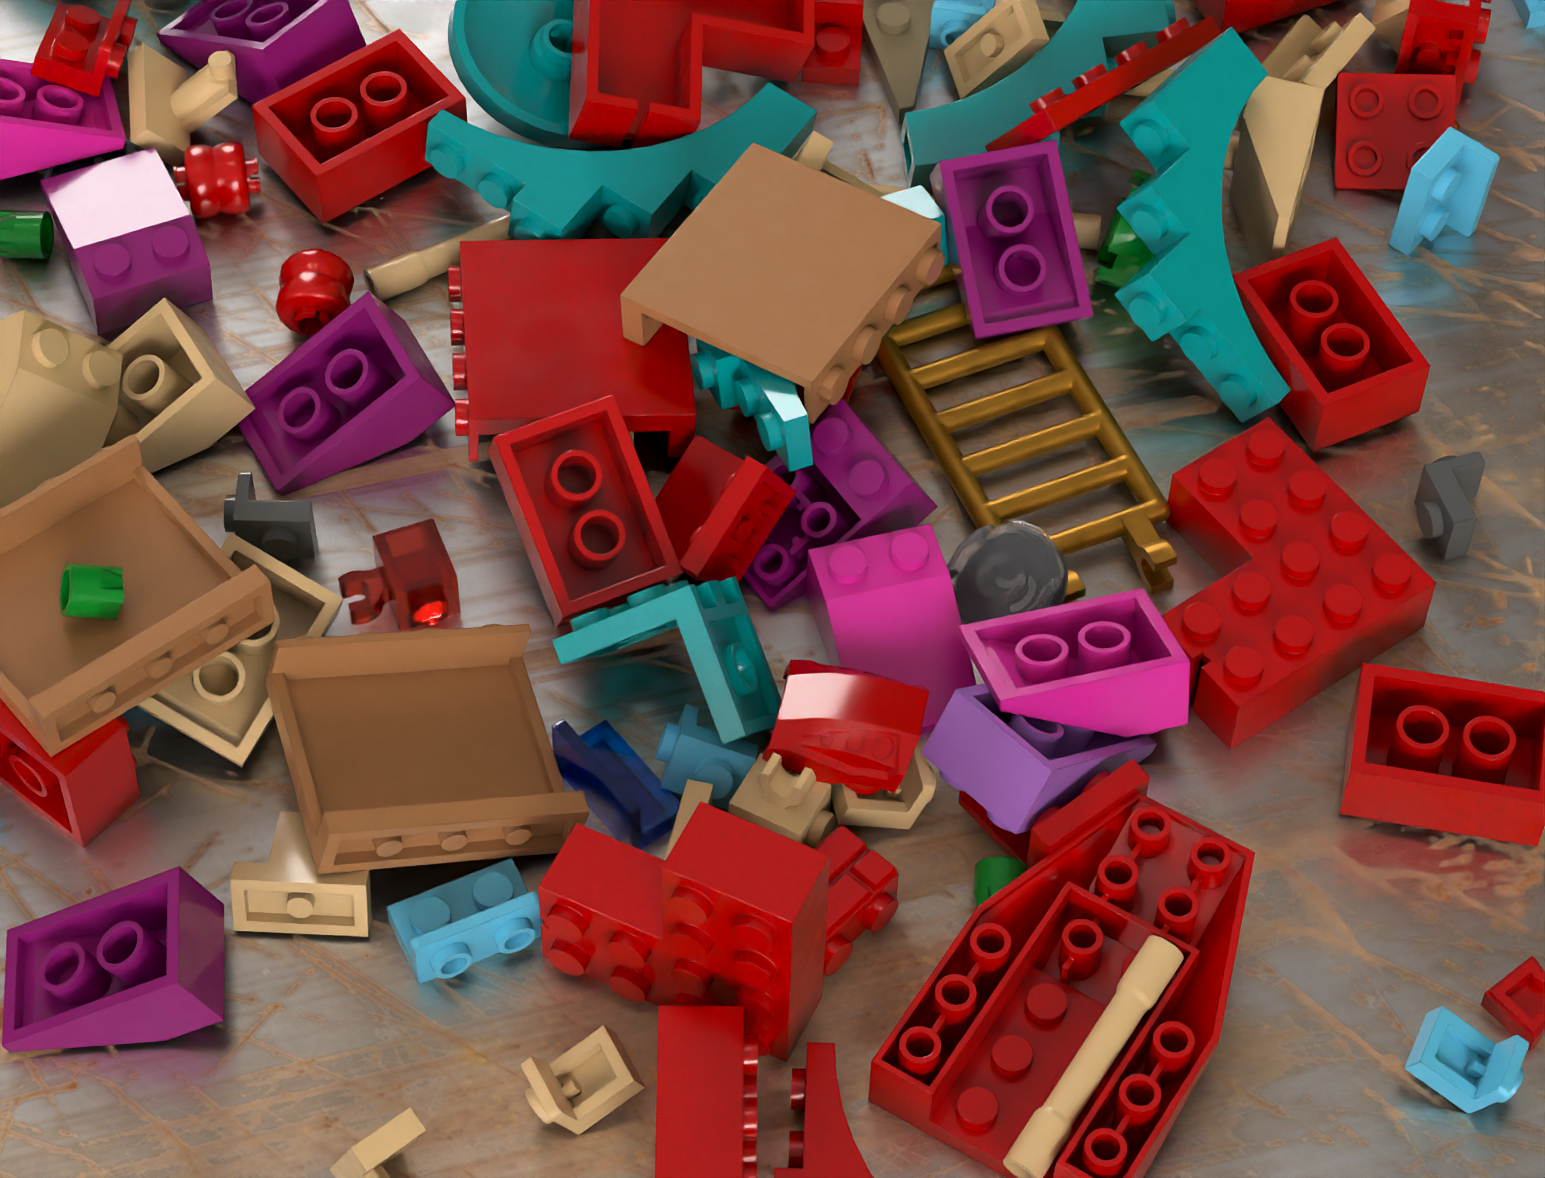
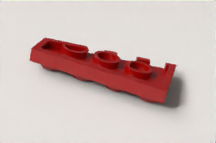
(1099, 87)

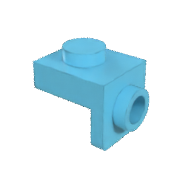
(700, 756)
(1466, 1063)

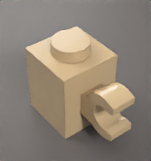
(785, 801)

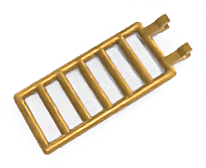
(1131, 524)

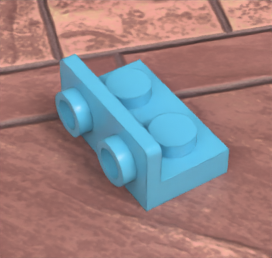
(1444, 189)
(466, 921)

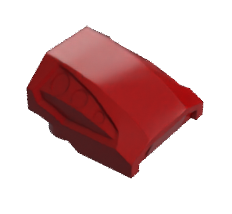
(847, 726)

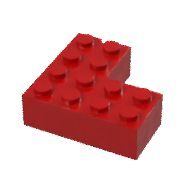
(643, 60)
(1301, 586)
(714, 924)

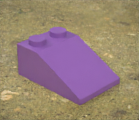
(1020, 762)

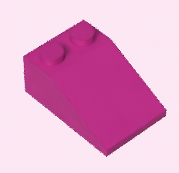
(51, 122)
(891, 612)
(1086, 665)

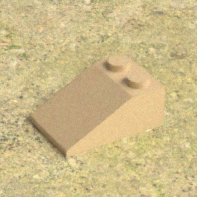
(1272, 162)
(173, 388)
(53, 401)
(227, 697)

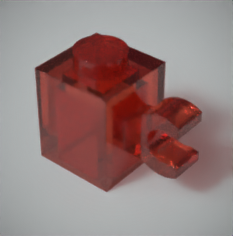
(409, 574)

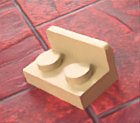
(1314, 54)

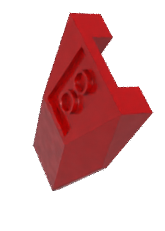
(1040, 971)

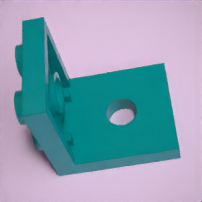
(716, 637)

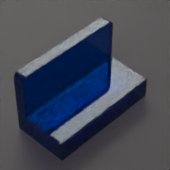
(615, 783)

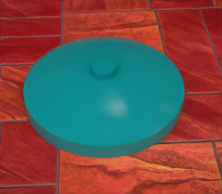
(518, 64)

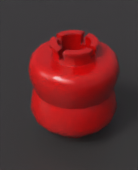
(217, 179)
(313, 290)

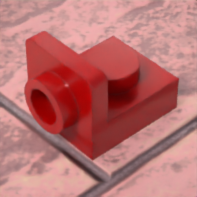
(837, 43)

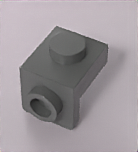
(1444, 502)
(275, 527)

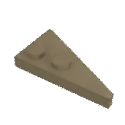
(898, 45)

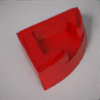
(1520, 1001)

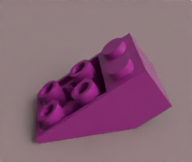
(844, 496)

